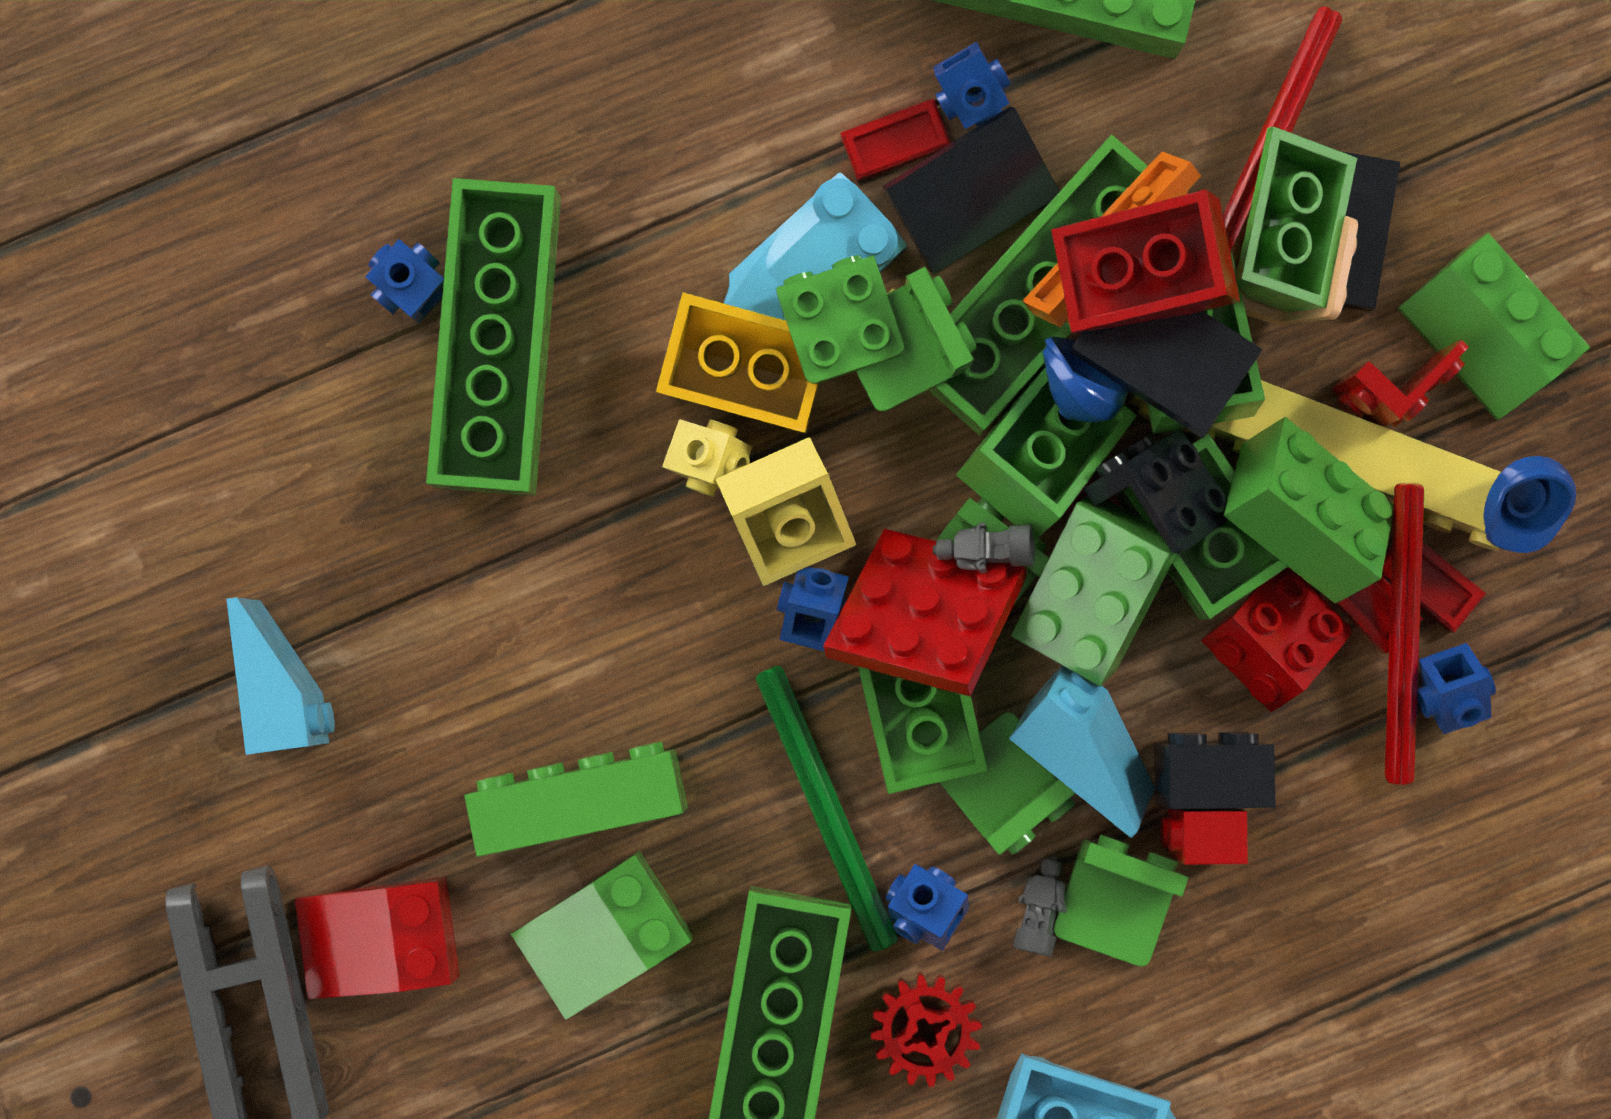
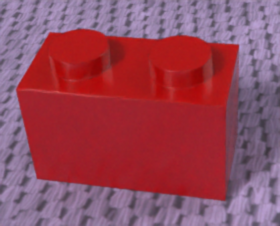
(1205, 835)

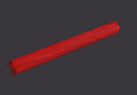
(1282, 115)
(1404, 633)

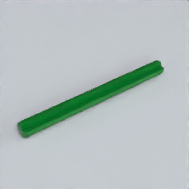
(826, 809)

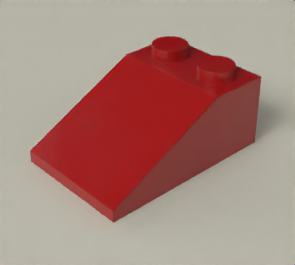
(1146, 263)
(378, 939)

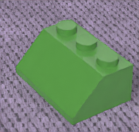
(1295, 223)
(1507, 322)

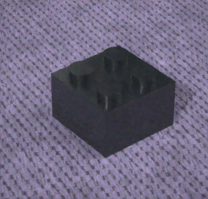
(1214, 774)

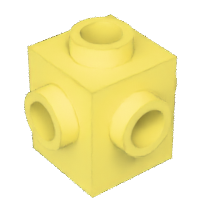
(705, 454)

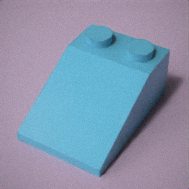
(275, 691)
(1084, 743)

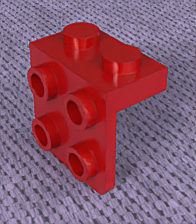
(1376, 399)
(1278, 639)

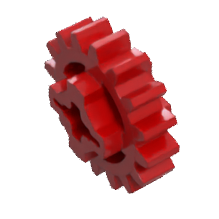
(903, 1040)

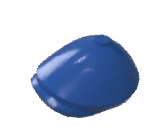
(1079, 388)
(1528, 504)

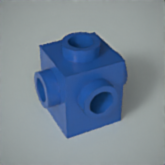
(968, 70)
(416, 294)
(811, 606)
(1455, 689)
(926, 906)

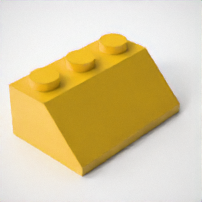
(736, 364)

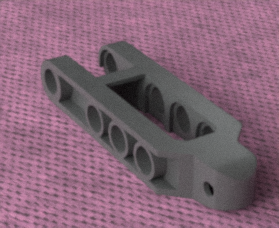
(282, 989)

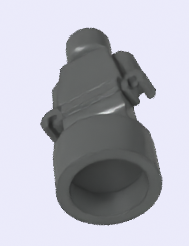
(976, 547)
(1043, 898)

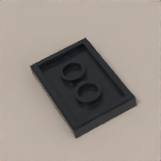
(971, 189)
(1372, 207)
(1175, 364)

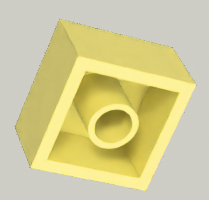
(786, 511)

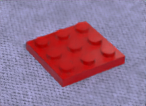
(923, 615)

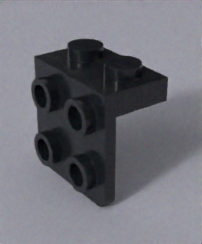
(1170, 487)

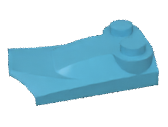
(824, 230)
(1056, 1092)

